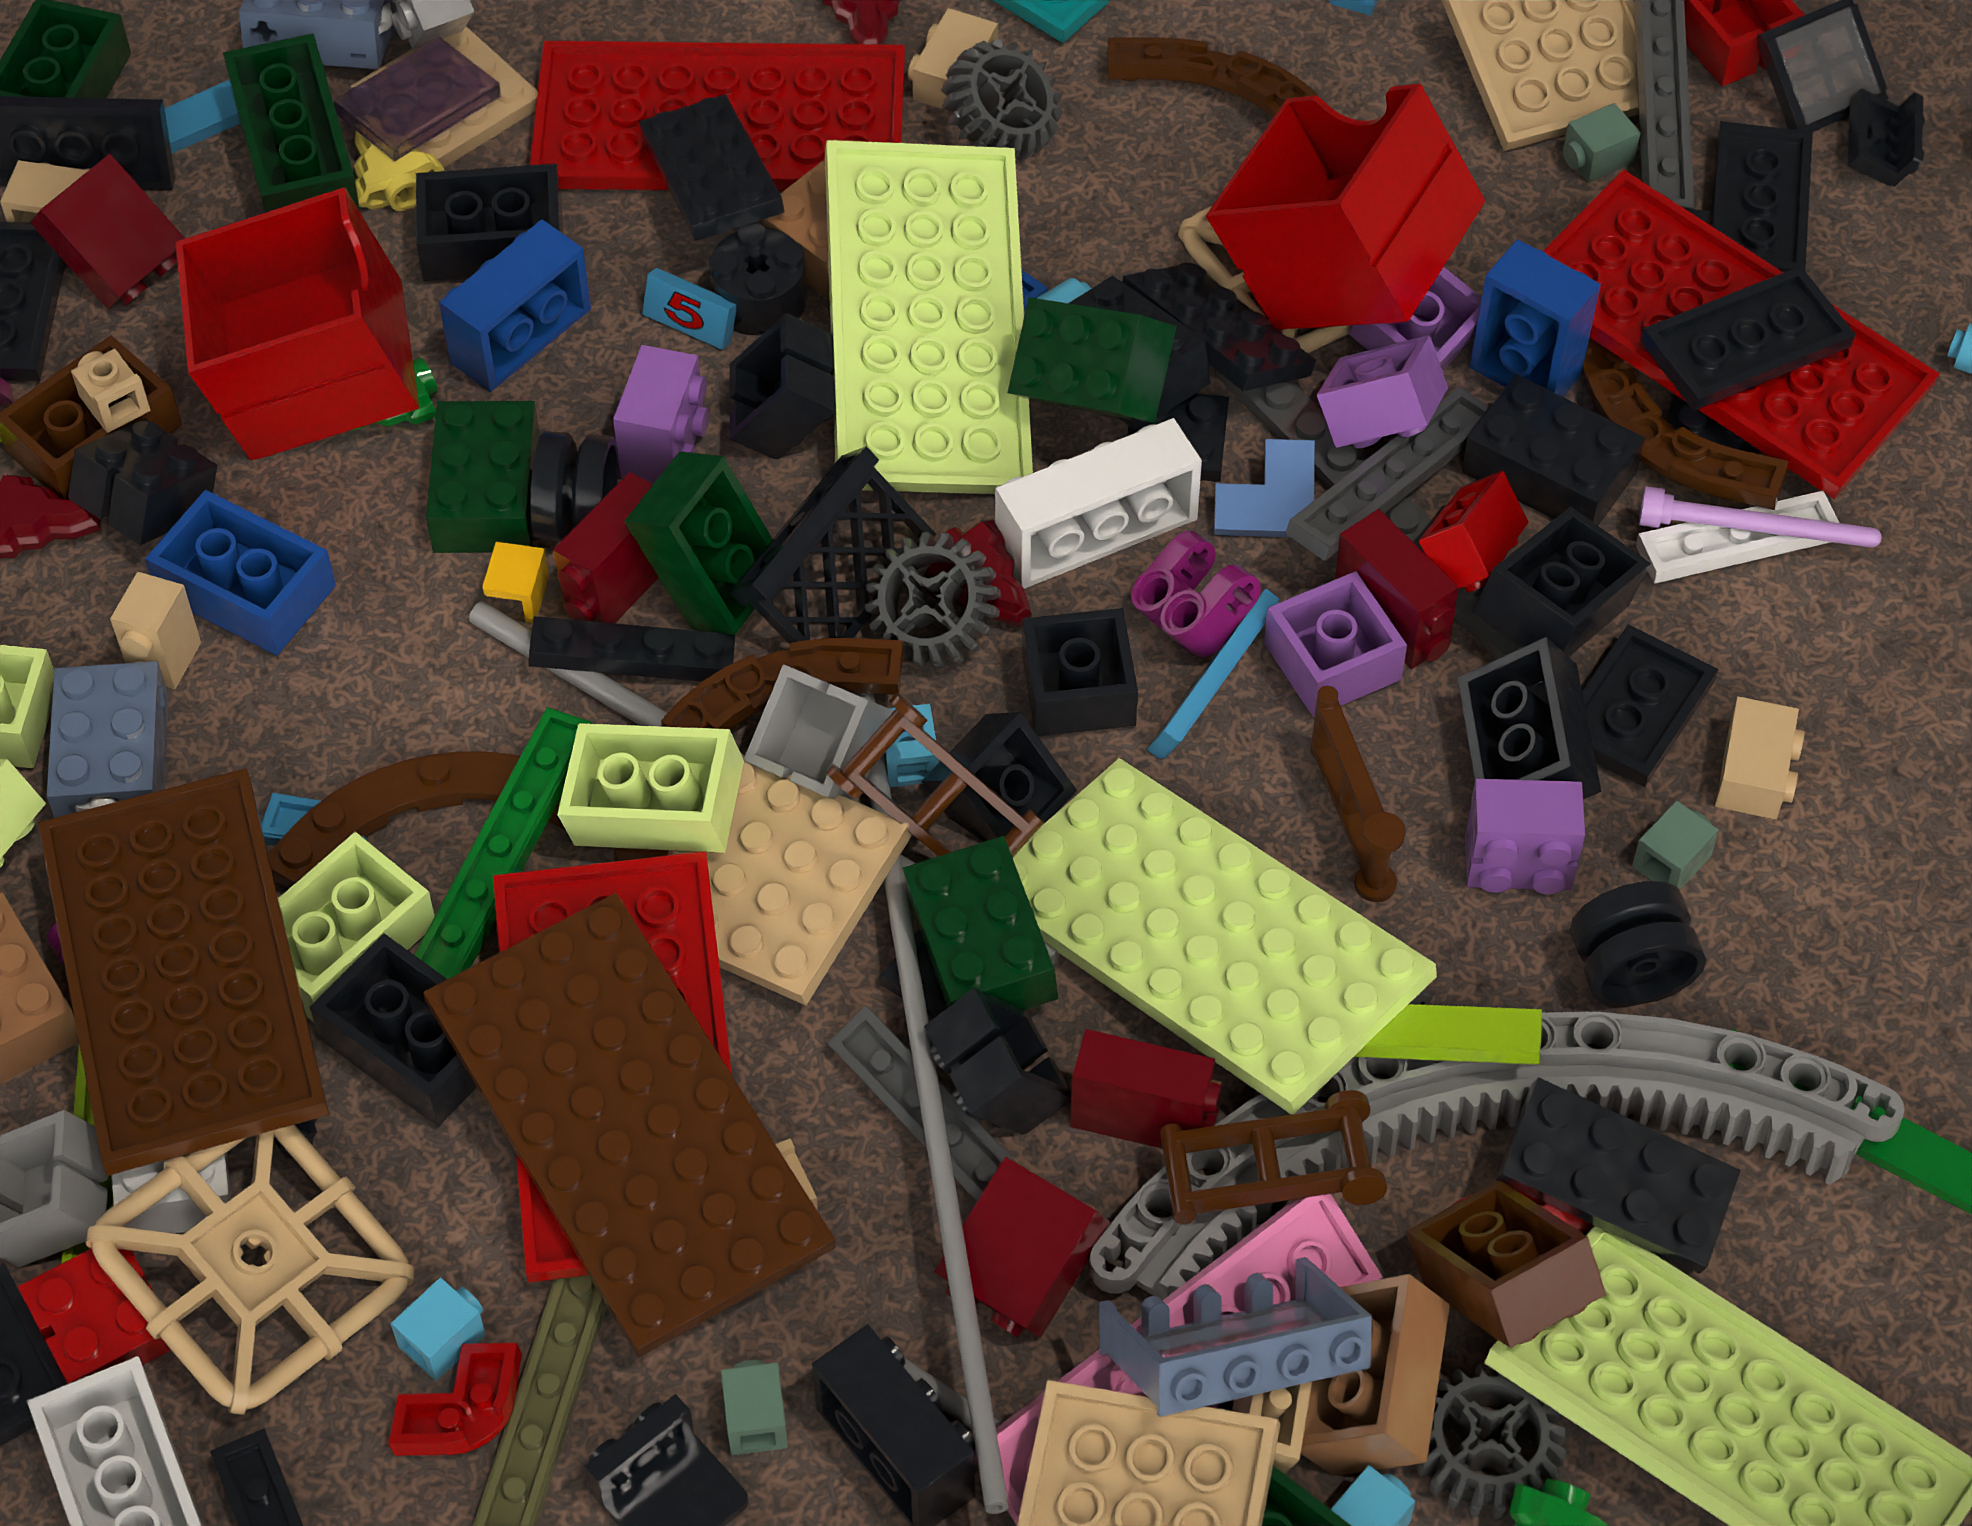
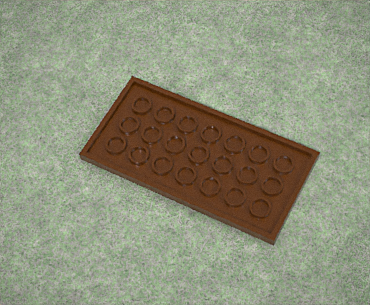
(180, 972)
(629, 1124)

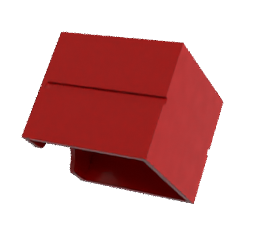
(1346, 212)
(296, 325)

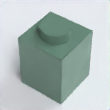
(1601, 143)
(1676, 846)
(754, 1407)

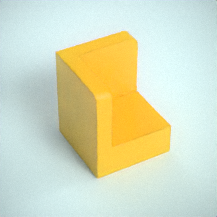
(519, 575)

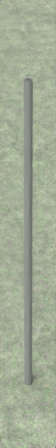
(942, 1177)

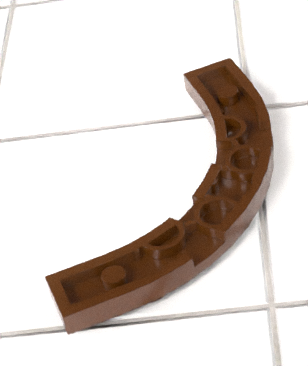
(1191, 61)
(1679, 452)
(747, 684)
(370, 799)

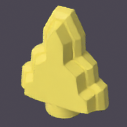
(387, 181)

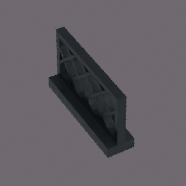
(813, 523)

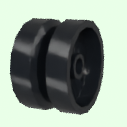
(569, 481)
(1637, 944)

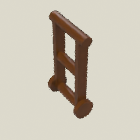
(907, 717)
(1368, 828)
(1342, 1112)

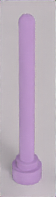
(1662, 508)

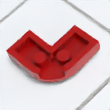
(469, 1415)

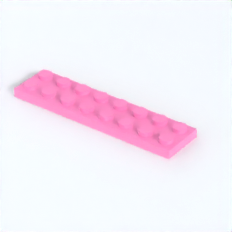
(1303, 1228)

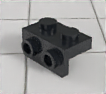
(1885, 136)

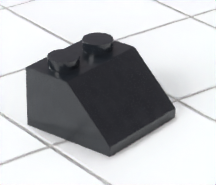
(1014, 765)

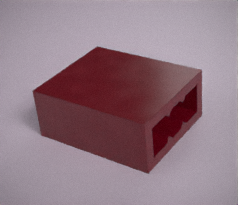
(109, 233)
(601, 561)
(1404, 583)
(1139, 1087)
(1026, 1247)

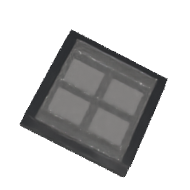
(1821, 64)

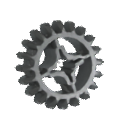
(1002, 98)
(948, 589)
(1463, 1405)

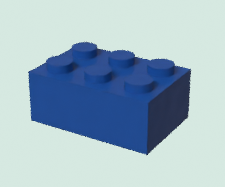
(515, 305)
(1534, 320)
(243, 571)

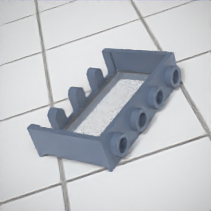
(1240, 1352)

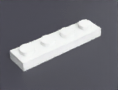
(1700, 548)

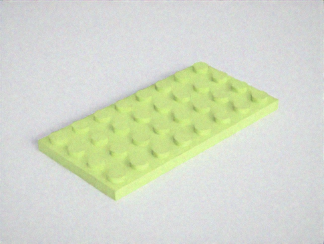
(927, 313)
(1214, 935)
(1732, 1407)

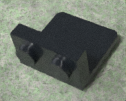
(663, 1474)

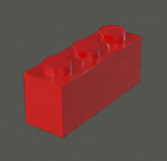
(1475, 531)

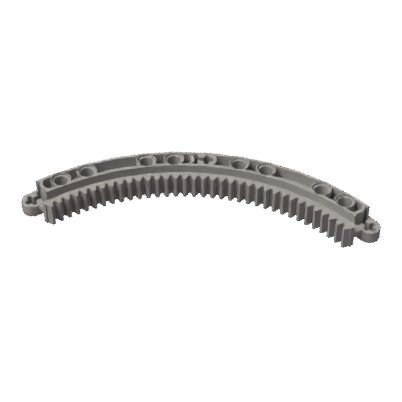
(1645, 1071)

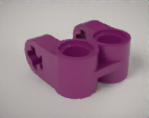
(1192, 618)

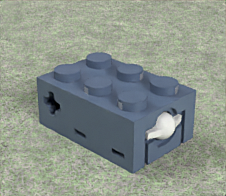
(345, 30)
(106, 735)

